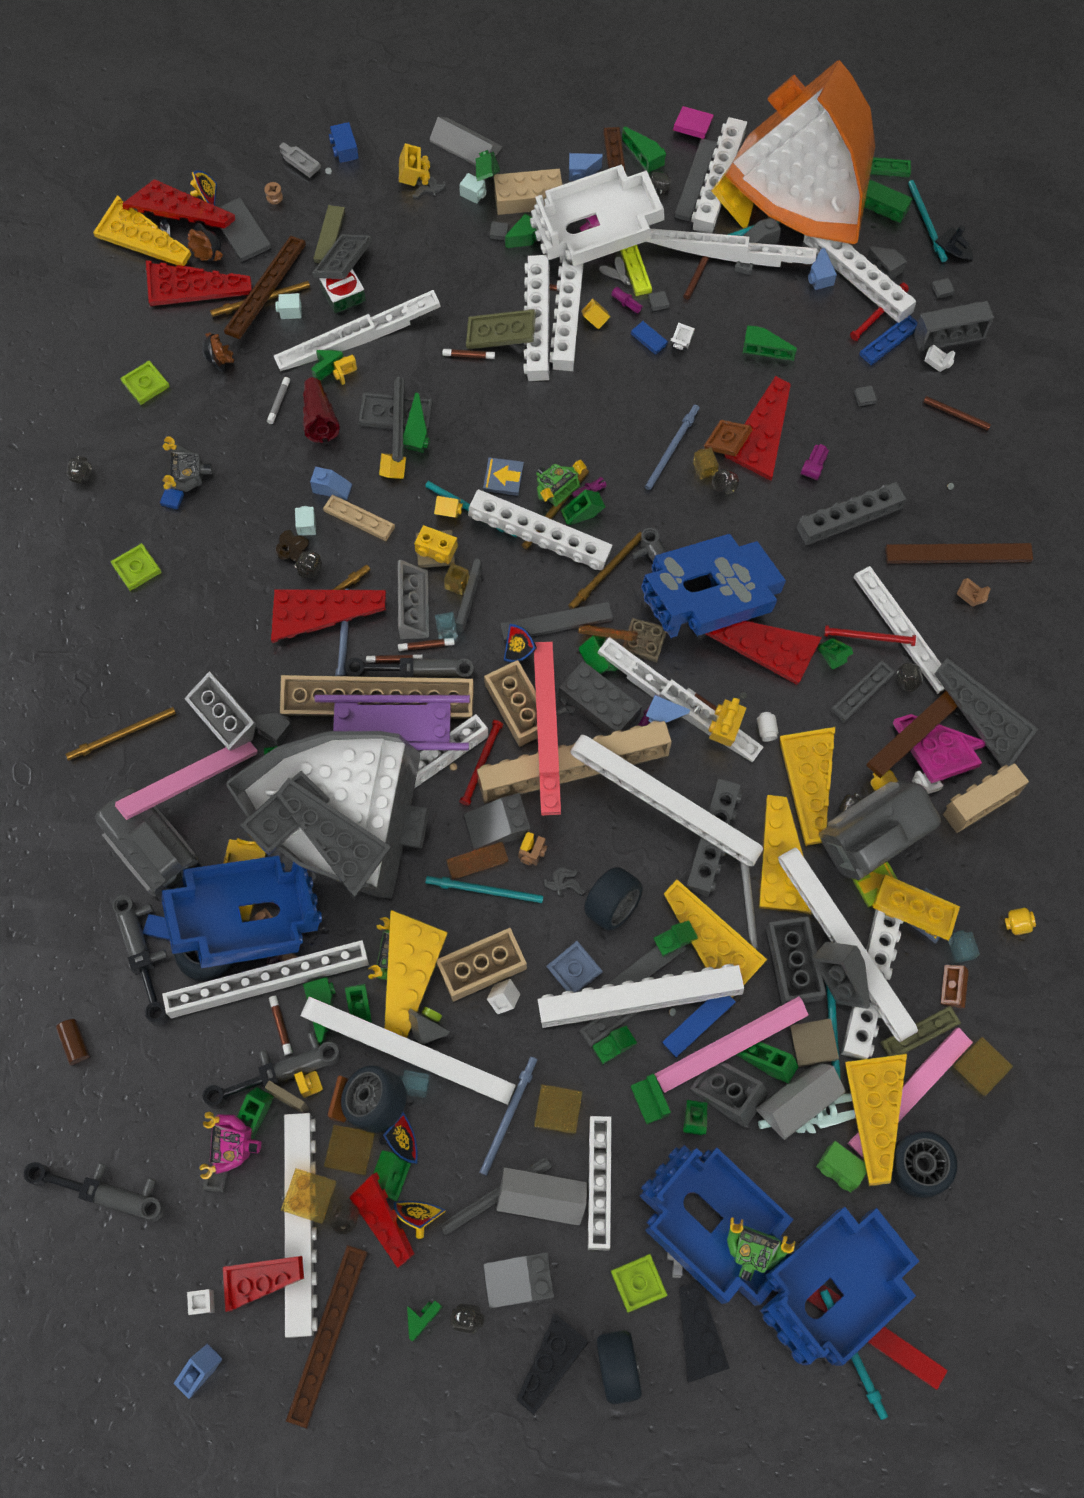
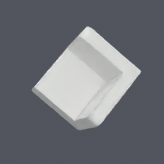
(503, 996)
(201, 1302)

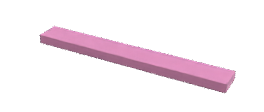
(183, 780)
(731, 1044)
(926, 1075)

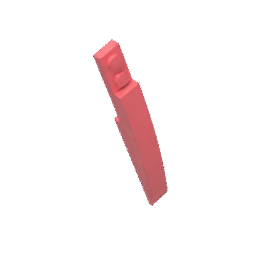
(547, 729)

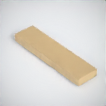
(359, 517)

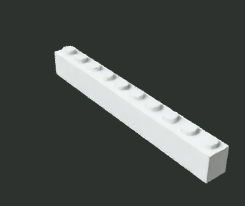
(265, 979)
(640, 996)
(300, 1231)

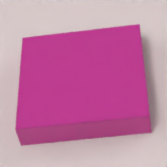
(693, 122)

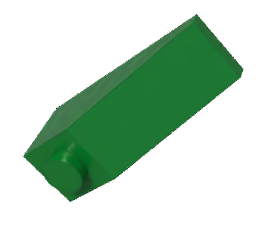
(644, 149)
(486, 165)
(765, 343)
(416, 432)
(321, 991)
(771, 1061)
(255, 1109)

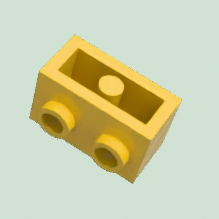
(435, 545)

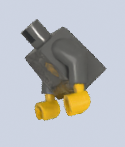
(185, 467)

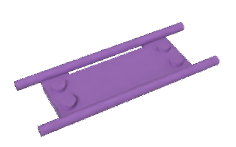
(421, 725)

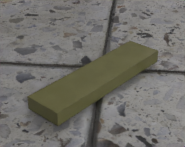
(329, 231)
(927, 1030)

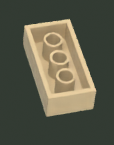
(518, 190)
(515, 701)
(986, 797)
(481, 964)

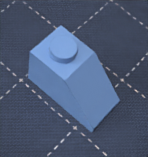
(583, 165)
(822, 271)
(330, 483)
(665, 710)
(197, 1370)

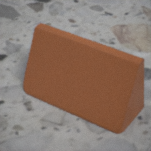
(954, 986)
(335, 1111)

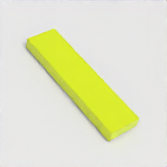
(636, 270)

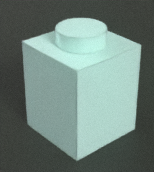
(472, 189)
(289, 306)
(305, 521)

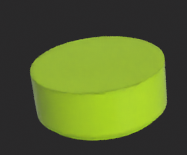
(431, 1014)

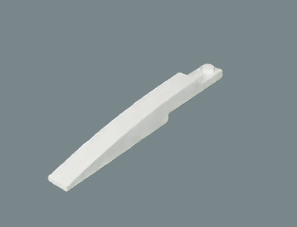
(732, 248)
(359, 331)
(656, 684)

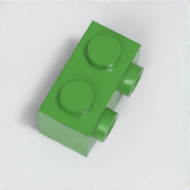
(842, 1167)

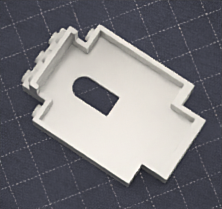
(622, 207)

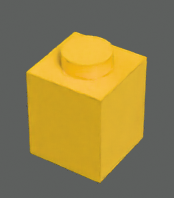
(448, 506)

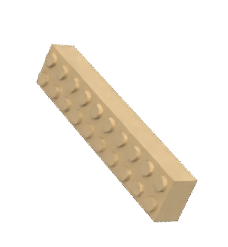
(299, 692)
(522, 774)

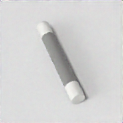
(274, 410)

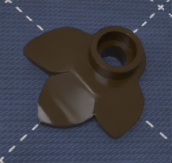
(294, 545)

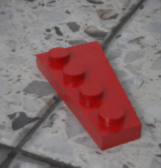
(382, 1220)
(255, 1280)

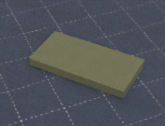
(501, 329)

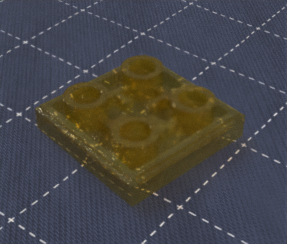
(983, 1066)
(558, 1109)
(349, 1150)
(308, 1196)

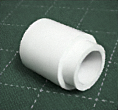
(767, 726)

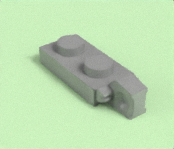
(299, 159)

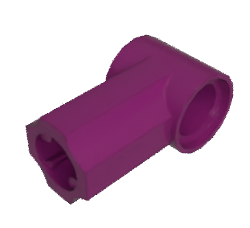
(814, 465)

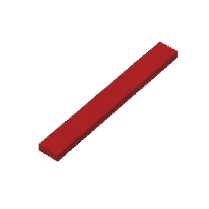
(895, 1348)

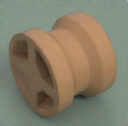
(273, 193)

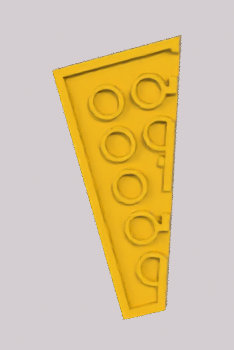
(733, 200)
(139, 234)
(809, 773)
(779, 837)
(716, 940)
(411, 961)
(876, 1101)

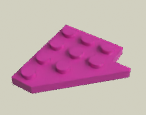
(943, 750)

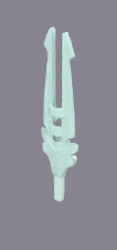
(823, 1119)

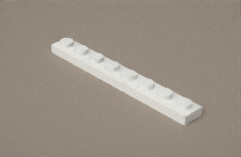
(900, 624)

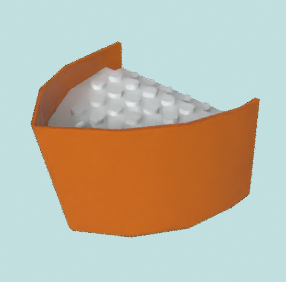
(811, 157)

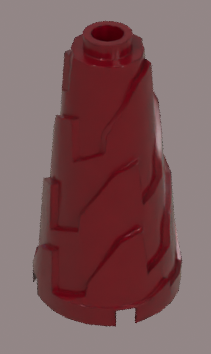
(319, 416)

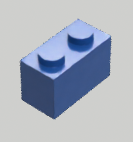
(344, 142)

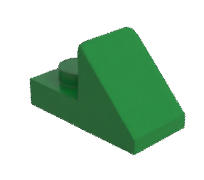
(325, 365)
(835, 652)
(675, 938)
(358, 1002)
(614, 1044)
(695, 1117)
(416, 1323)

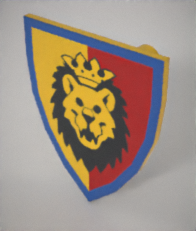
(204, 186)
(417, 1214)

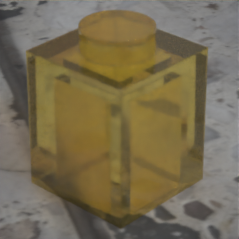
(705, 463)
(456, 579)

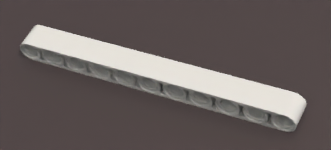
(666, 800)
(840, 932)
(408, 1050)

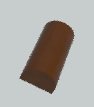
(72, 1041)

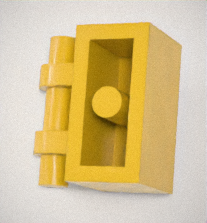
(413, 166)
(727, 722)

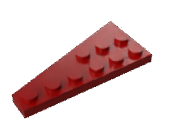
(174, 204)
(189, 284)
(766, 420)
(316, 609)
(772, 647)

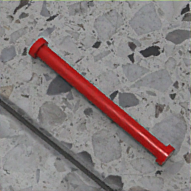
(855, 335)
(870, 635)
(496, 725)

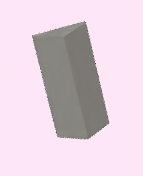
(461, 140)
(412, 601)
(221, 712)
(802, 1099)
(542, 1196)

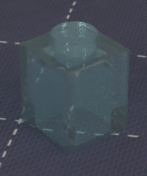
(446, 625)
(963, 946)
(415, 1083)

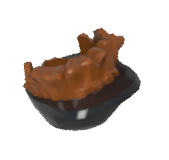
(204, 243)
(215, 352)

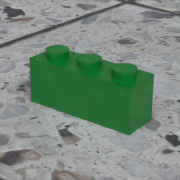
(887, 201)

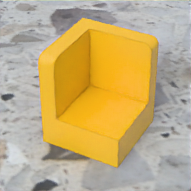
(595, 313)
(391, 468)

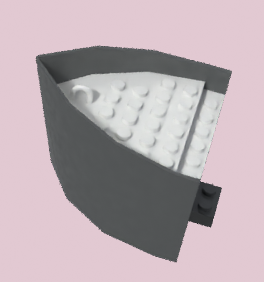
(367, 780)

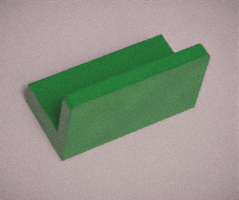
(590, 654)
(650, 1099)
(392, 1173)

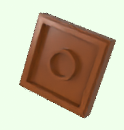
(728, 437)

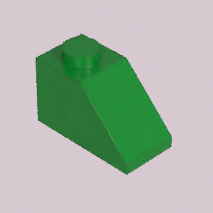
(521, 234)
(583, 507)

